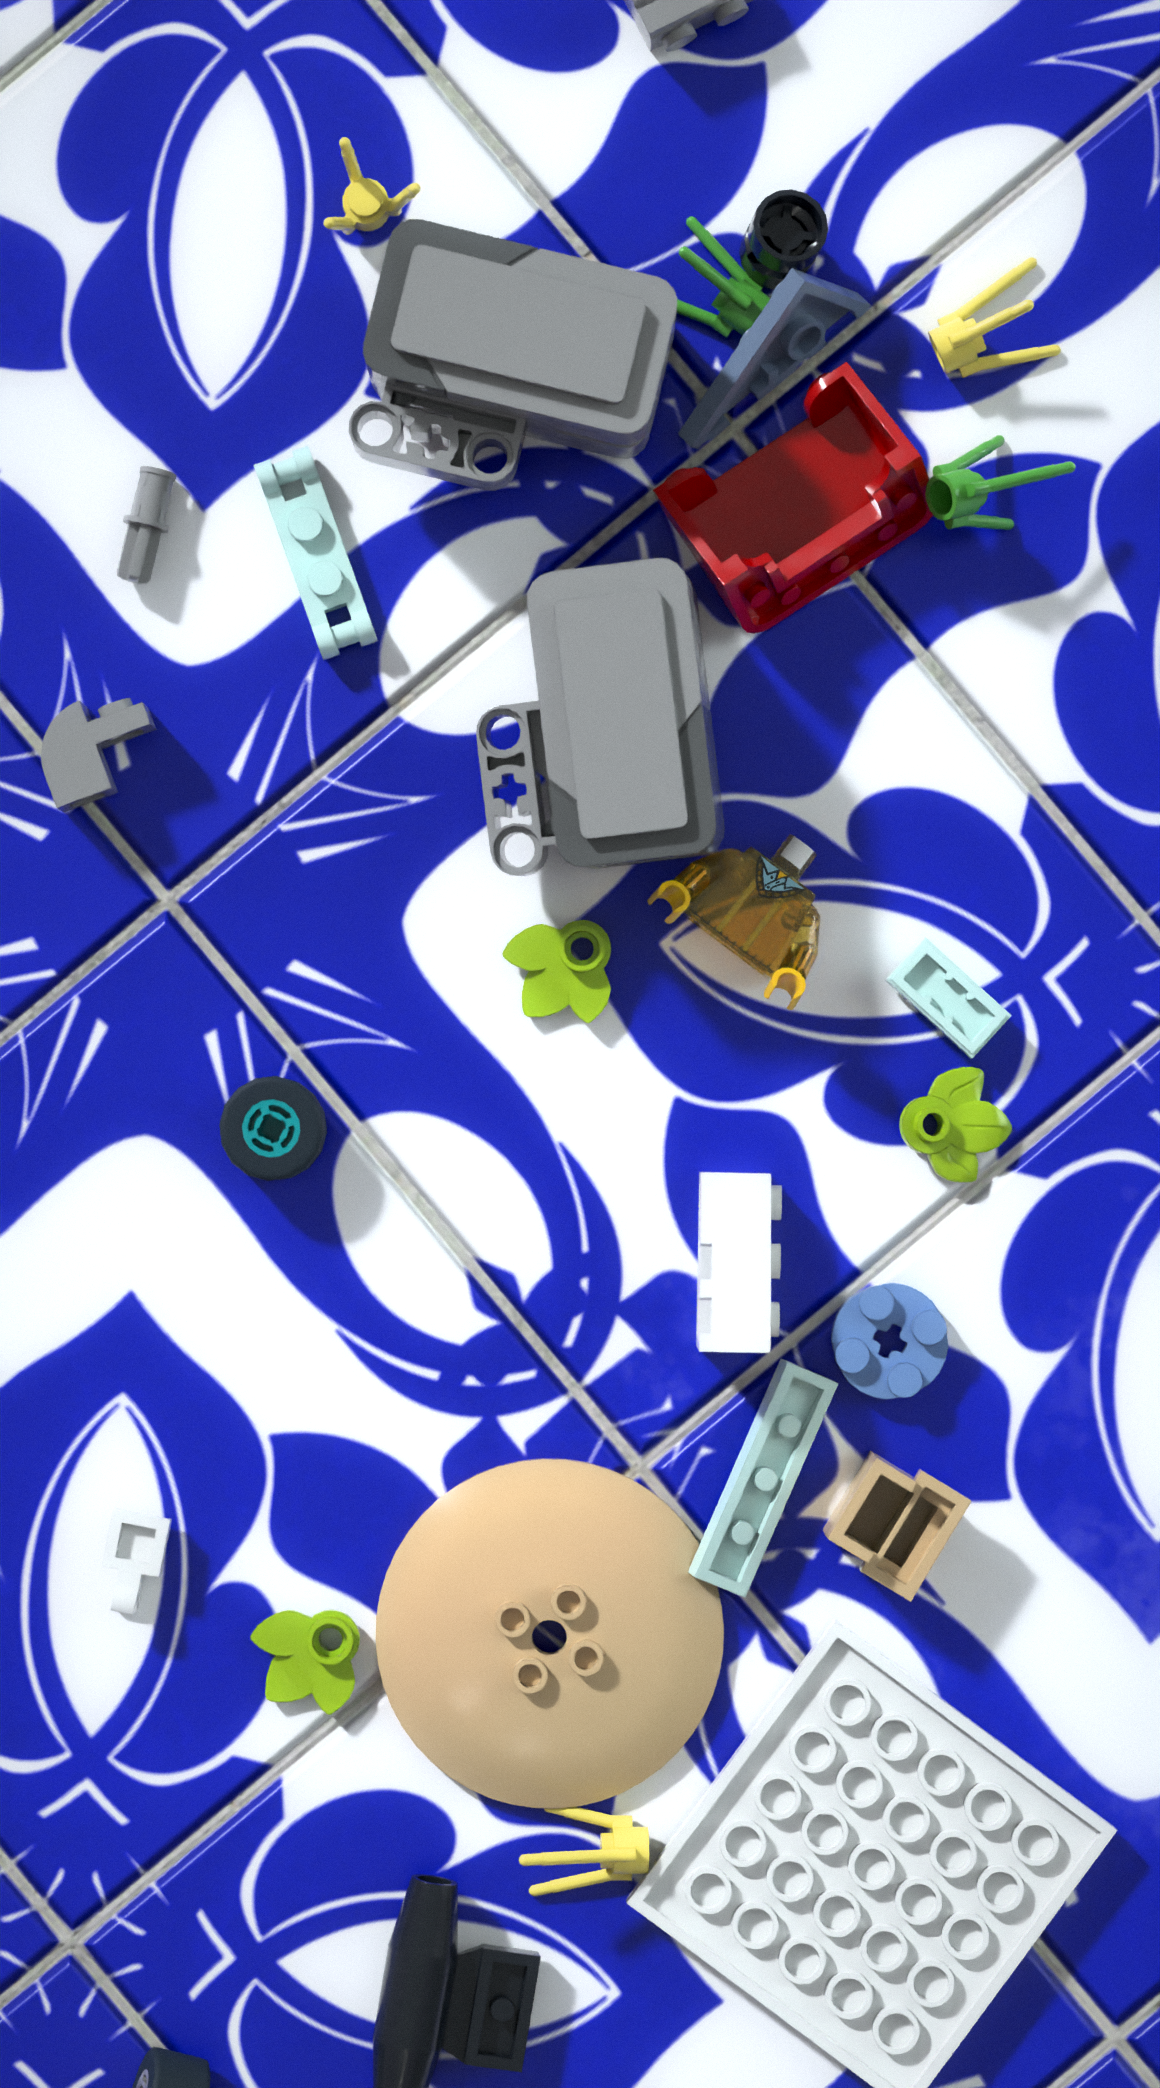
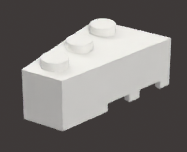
(737, 1262)

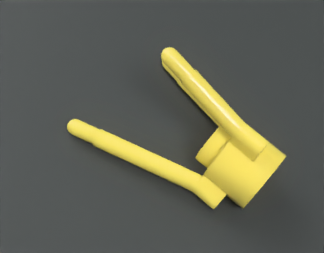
(365, 199)
(959, 342)
(620, 1853)

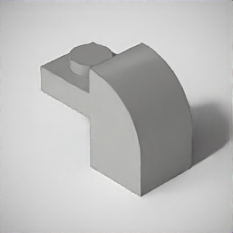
(74, 752)

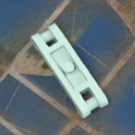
(315, 553)

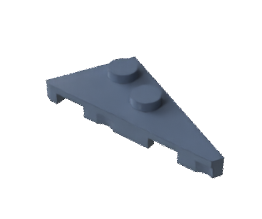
(772, 349)

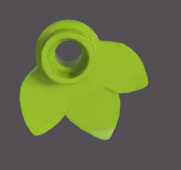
(555, 975)
(963, 1124)
(302, 1661)

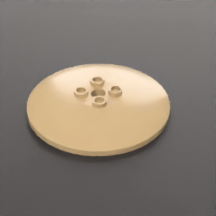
(531, 1549)

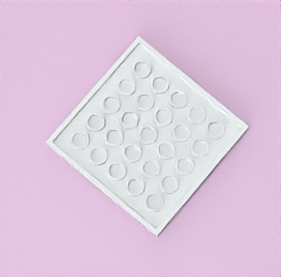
(871, 1864)

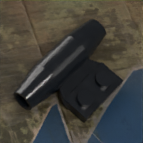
(441, 1998)

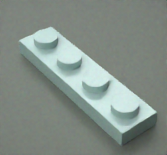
(762, 1478)

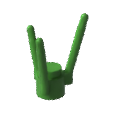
(739, 297)
(959, 493)

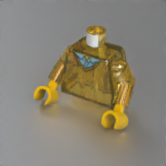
(753, 910)

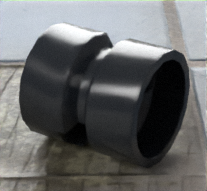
(782, 236)

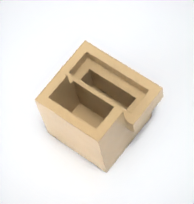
(895, 1523)

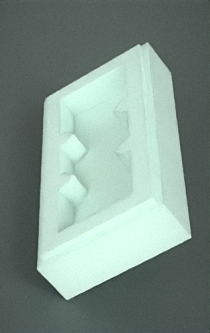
(948, 998)

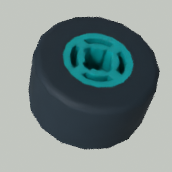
(292, 1123)

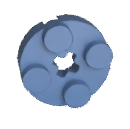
(901, 1372)

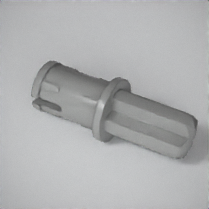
(145, 524)

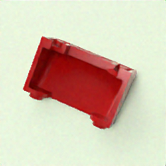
(802, 505)

